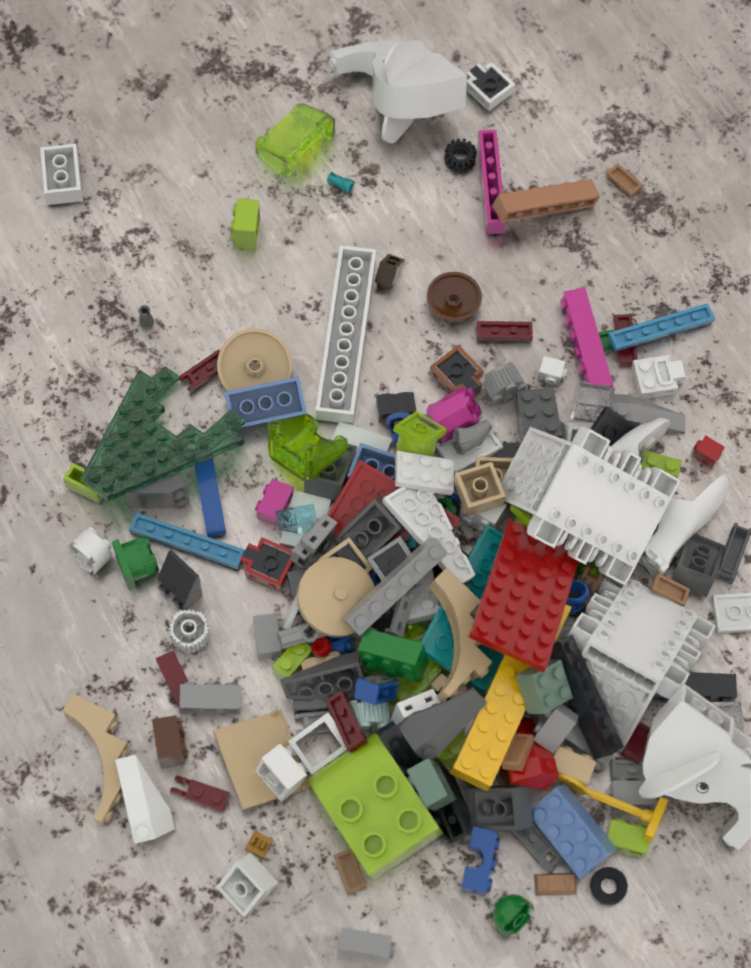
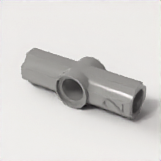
(295, 635)

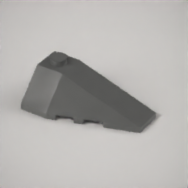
(326, 678)

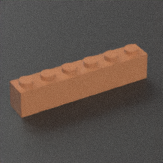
(546, 200)

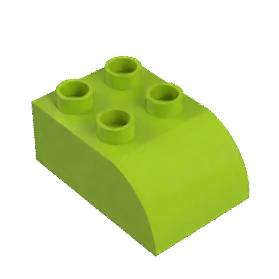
(374, 807)

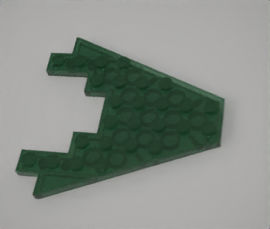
(142, 451)

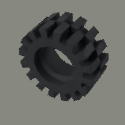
(460, 164)

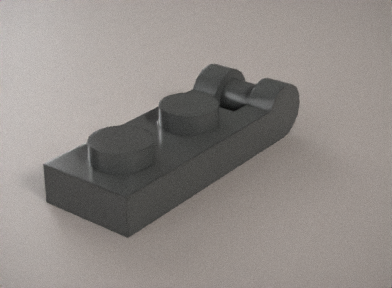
(540, 847)

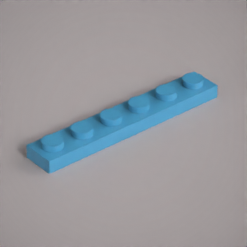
(661, 327)
(186, 540)

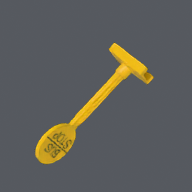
(652, 818)

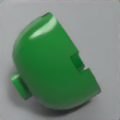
(511, 913)

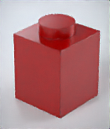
(708, 451)

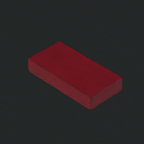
(635, 747)

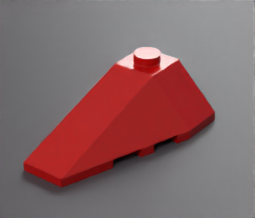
(540, 767)

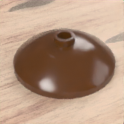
(456, 288)

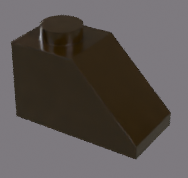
(389, 271)

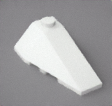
(145, 806)

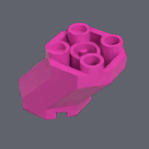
(455, 411)

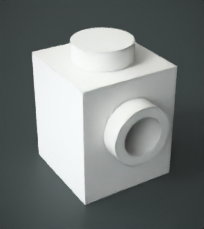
(552, 371)

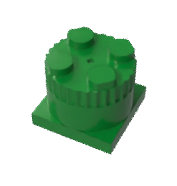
(135, 559)

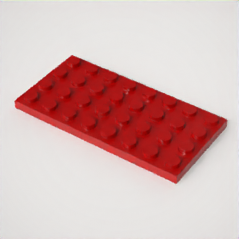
(524, 597)

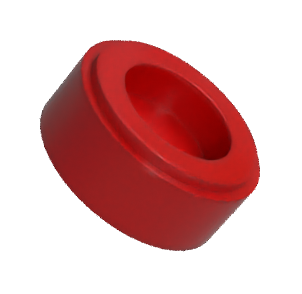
(321, 647)

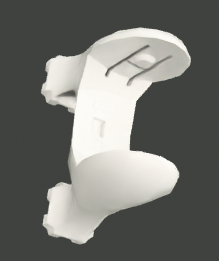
(681, 516)

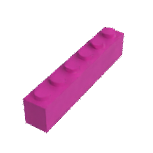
(490, 178)
(585, 337)

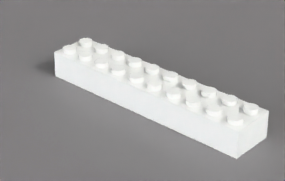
(346, 335)

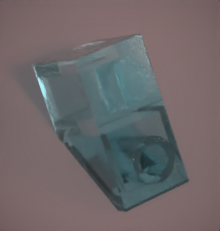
(296, 519)

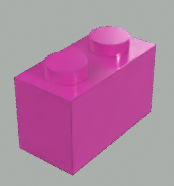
(276, 497)

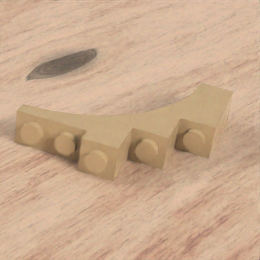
(459, 606)
(98, 724)

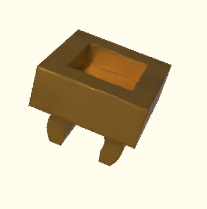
(259, 844)

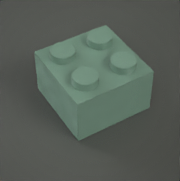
(544, 690)
(430, 784)

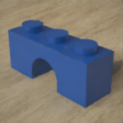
(477, 879)

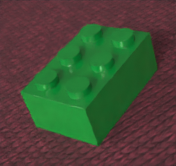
(393, 655)

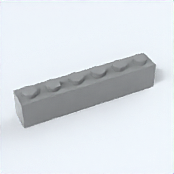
(394, 585)

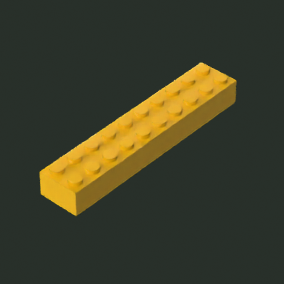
(494, 724)

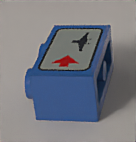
(376, 689)

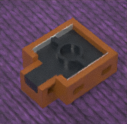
(457, 371)

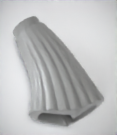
(466, 438)

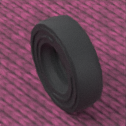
(597, 891)

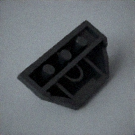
(454, 817)

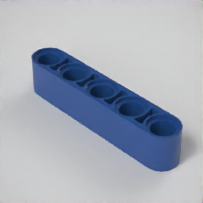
(210, 498)

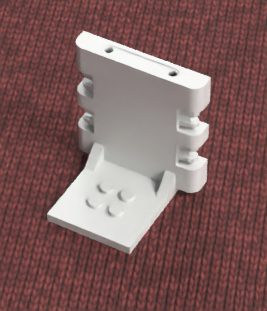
(590, 499)
(637, 648)

